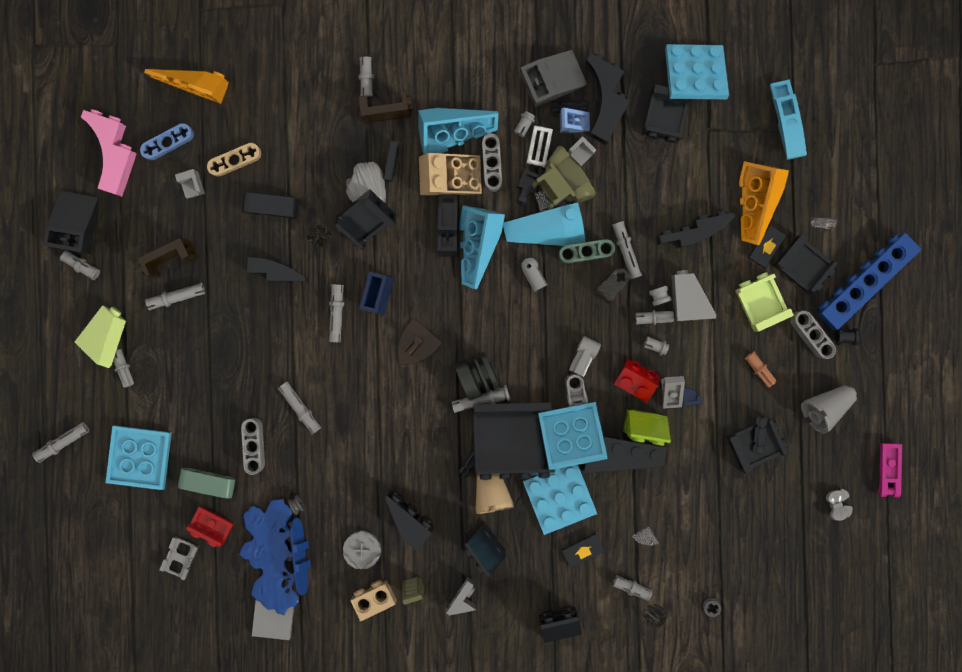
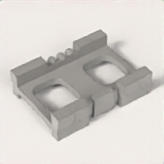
(172, 555)

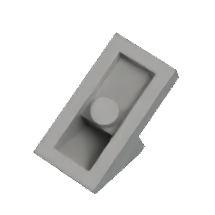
(672, 391)
(460, 603)

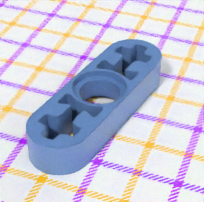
(156, 152)

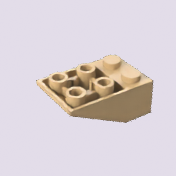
(449, 174)

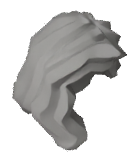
(366, 177)

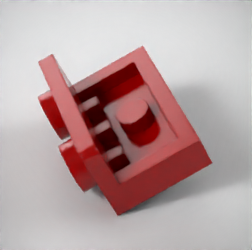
(637, 380)
(210, 527)

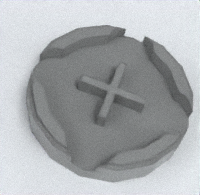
(361, 550)

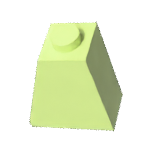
(102, 336)

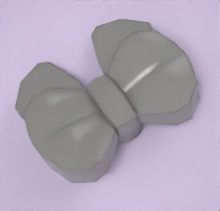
(835, 499)

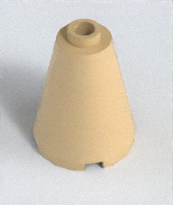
(492, 496)

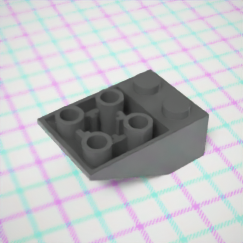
(552, 77)

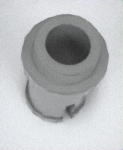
(524, 123)
(656, 345)

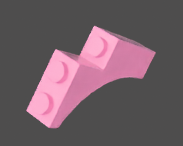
(116, 156)

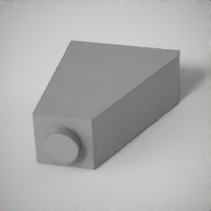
(689, 298)

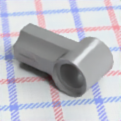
(586, 352)

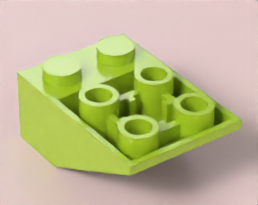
(647, 426)

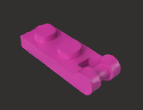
(890, 469)

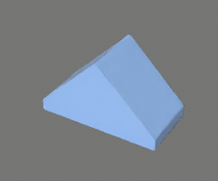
(574, 121)

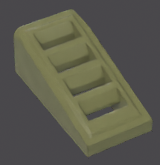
(412, 590)

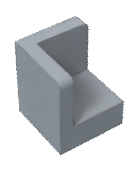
(581, 151)
(190, 183)

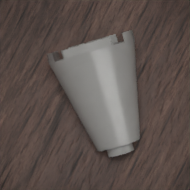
(828, 407)

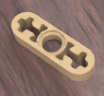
(249, 159)

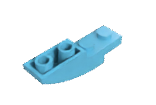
(789, 119)

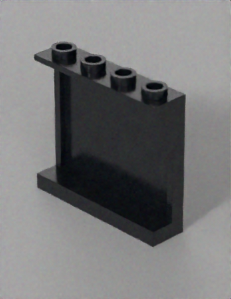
(509, 441)

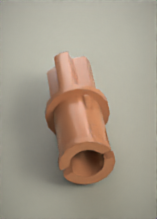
(760, 369)

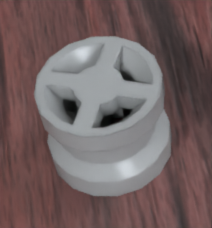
(660, 295)

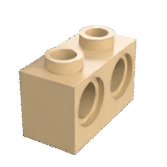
(375, 603)

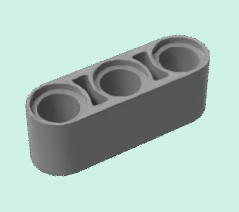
(492, 153)
(821, 337)
(248, 454)

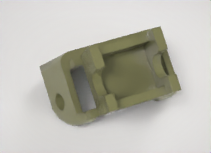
(564, 180)

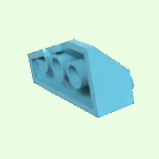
(448, 127)
(551, 227)
(480, 236)

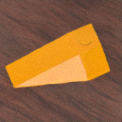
(197, 82)
(761, 192)

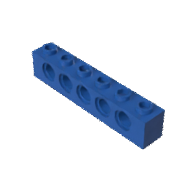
(906, 250)

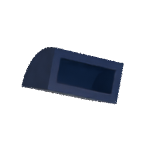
(376, 293)

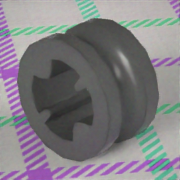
(296, 504)
(714, 602)

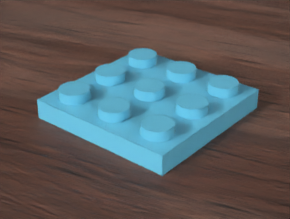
(696, 71)
(572, 436)
(138, 457)
(560, 499)

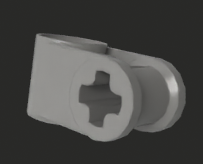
(575, 393)

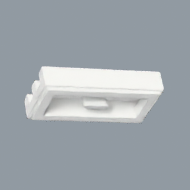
(536, 162)

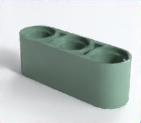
(595, 247)
(206, 483)

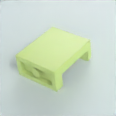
(763, 302)

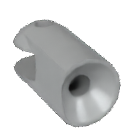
(533, 274)

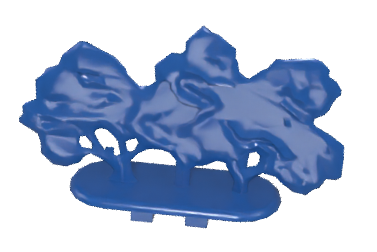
(269, 553)

